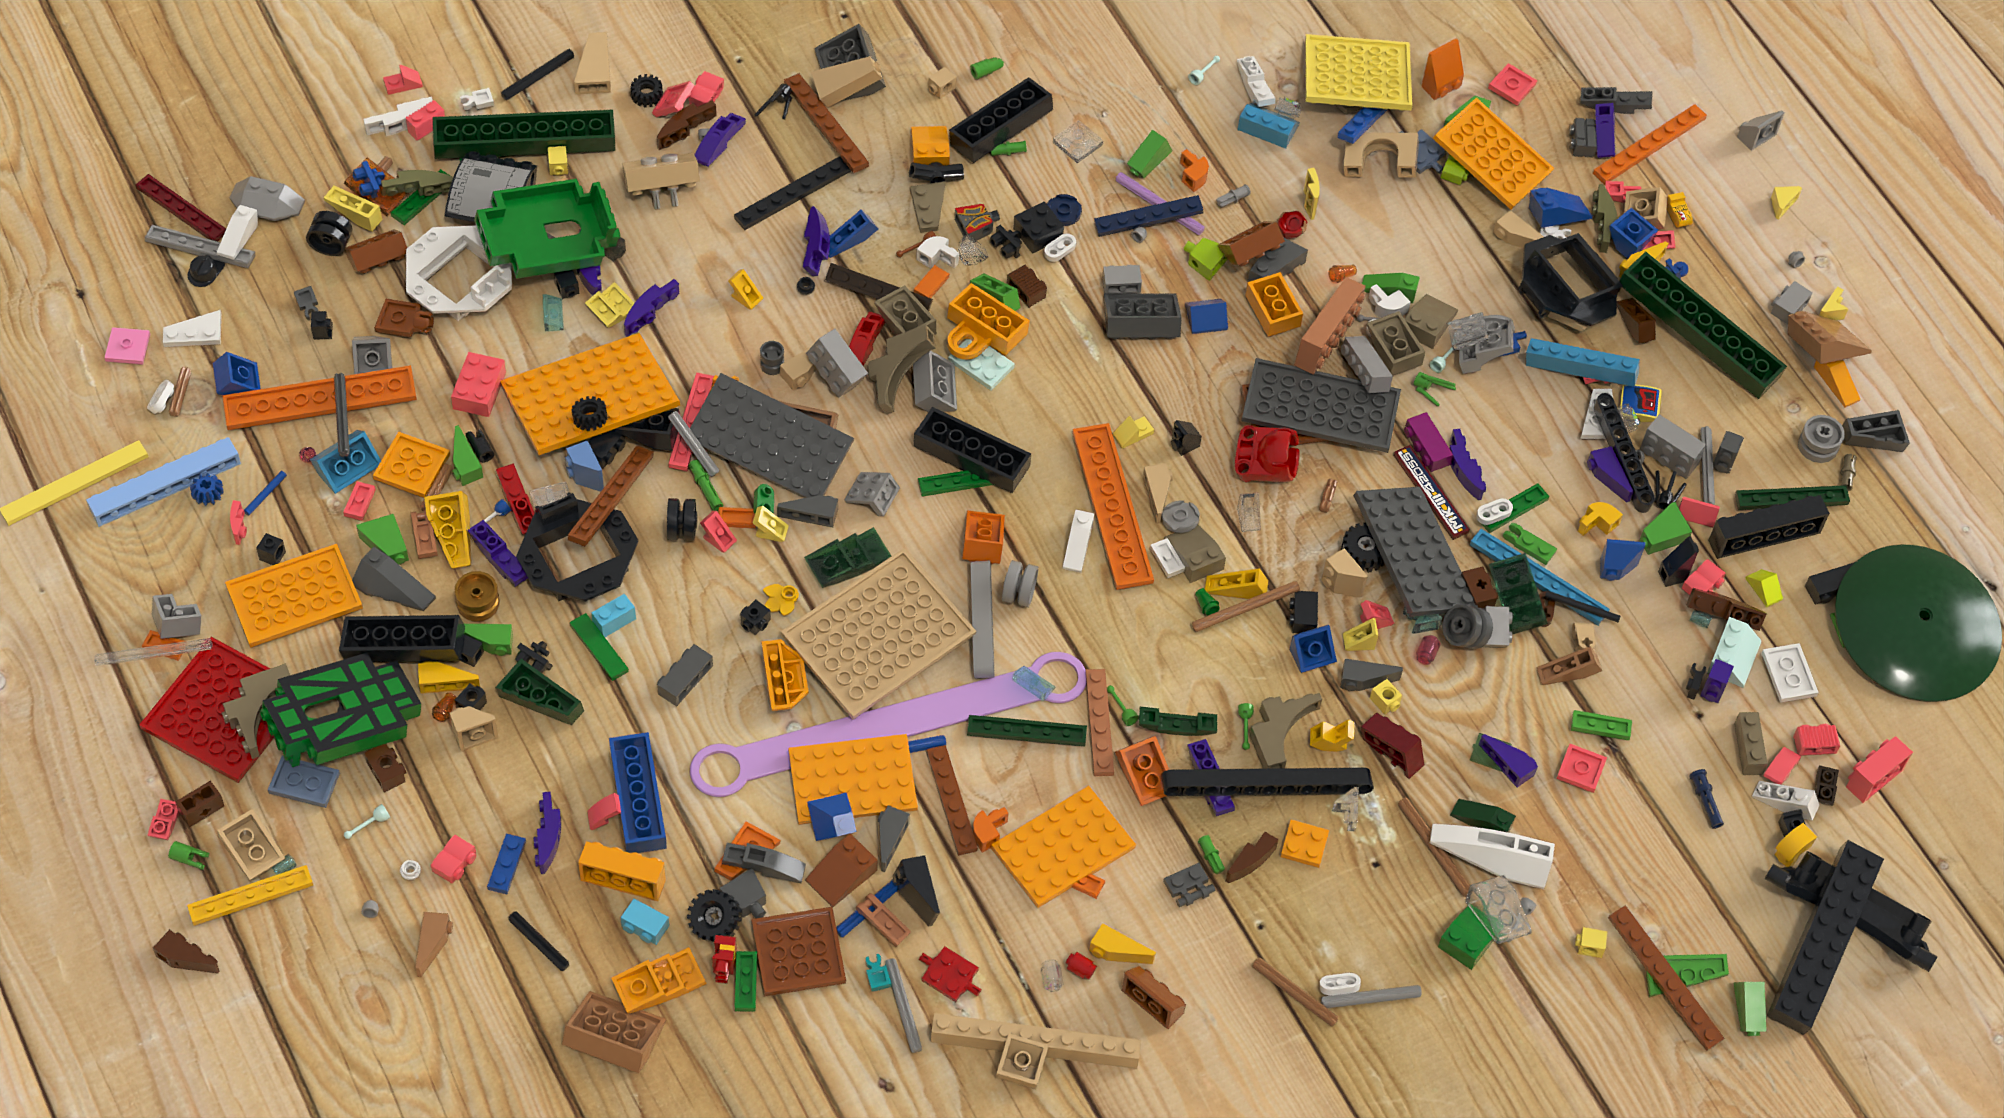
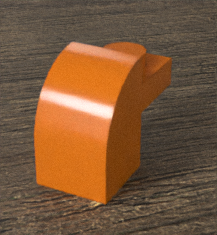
(1196, 170)
(985, 827)

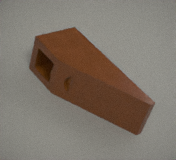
(180, 954)

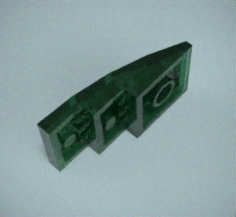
(847, 558)
(1518, 592)

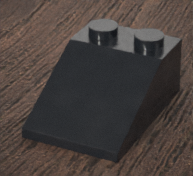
(652, 431)
(917, 887)

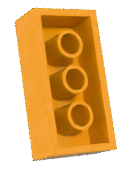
(622, 870)

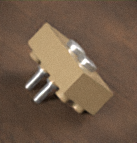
(661, 172)

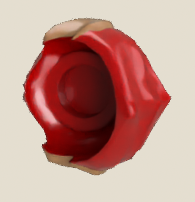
(1292, 224)

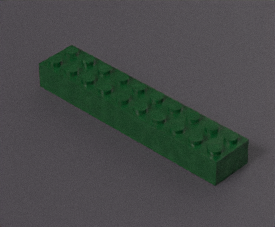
(523, 133)
(1702, 325)

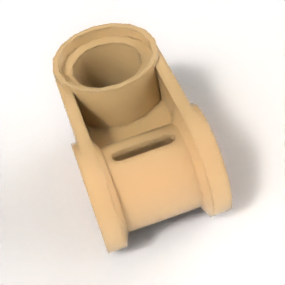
(1583, 635)

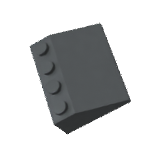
(847, 47)
(1142, 315)

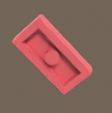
(359, 501)

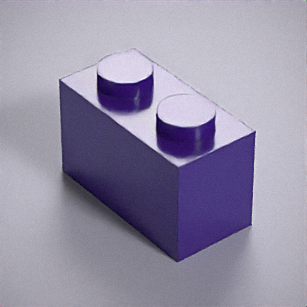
(1717, 681)

